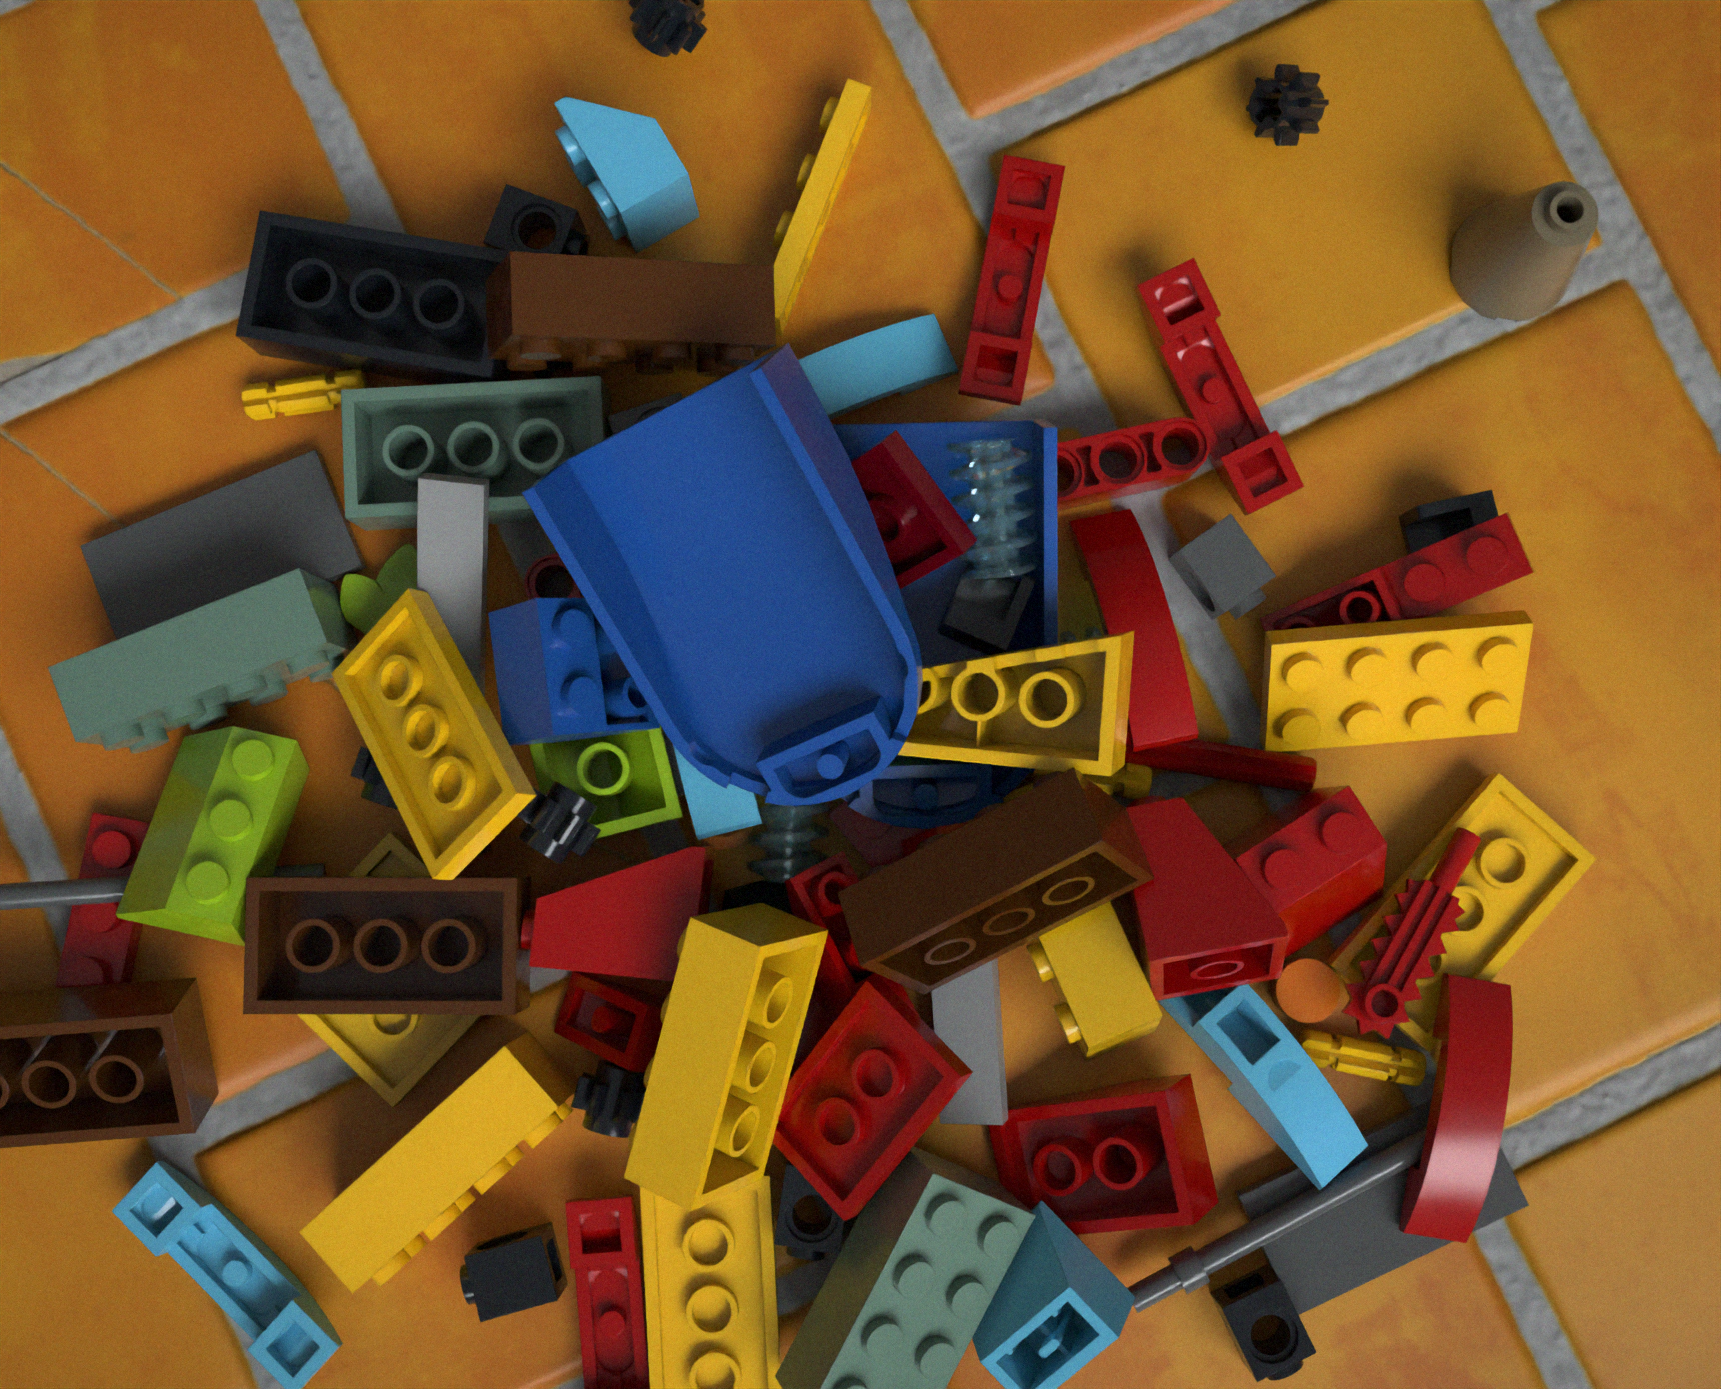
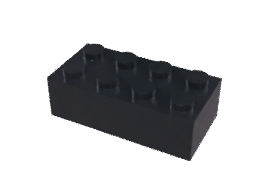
(369, 301)

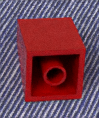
(1314, 861)
(1201, 915)
(623, 919)

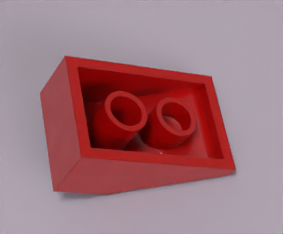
(1110, 1156)

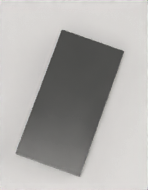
(224, 545)
(1363, 1233)

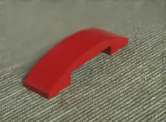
(1011, 280)
(1212, 388)
(1133, 599)
(1465, 1109)
(609, 1291)

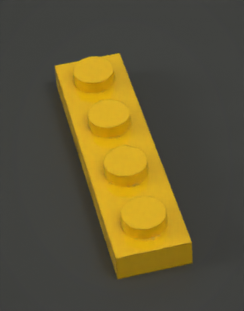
(820, 184)

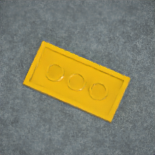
(1394, 681)
(432, 735)
(1505, 891)
(712, 1291)

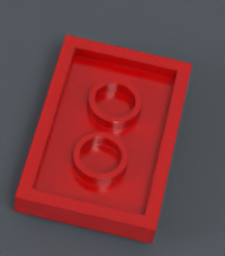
(865, 1097)

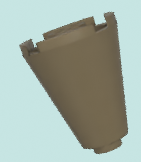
(1523, 250)

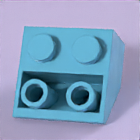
(628, 171)
(1050, 1309)

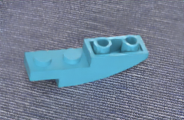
(1272, 1078)

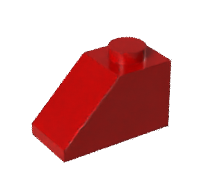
(611, 1020)

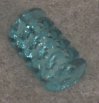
(995, 507)
(787, 840)

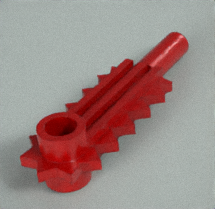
(1412, 937)

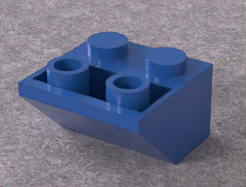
(561, 675)

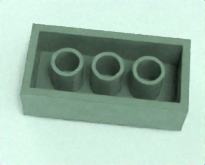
(467, 430)
(205, 663)
(909, 1281)

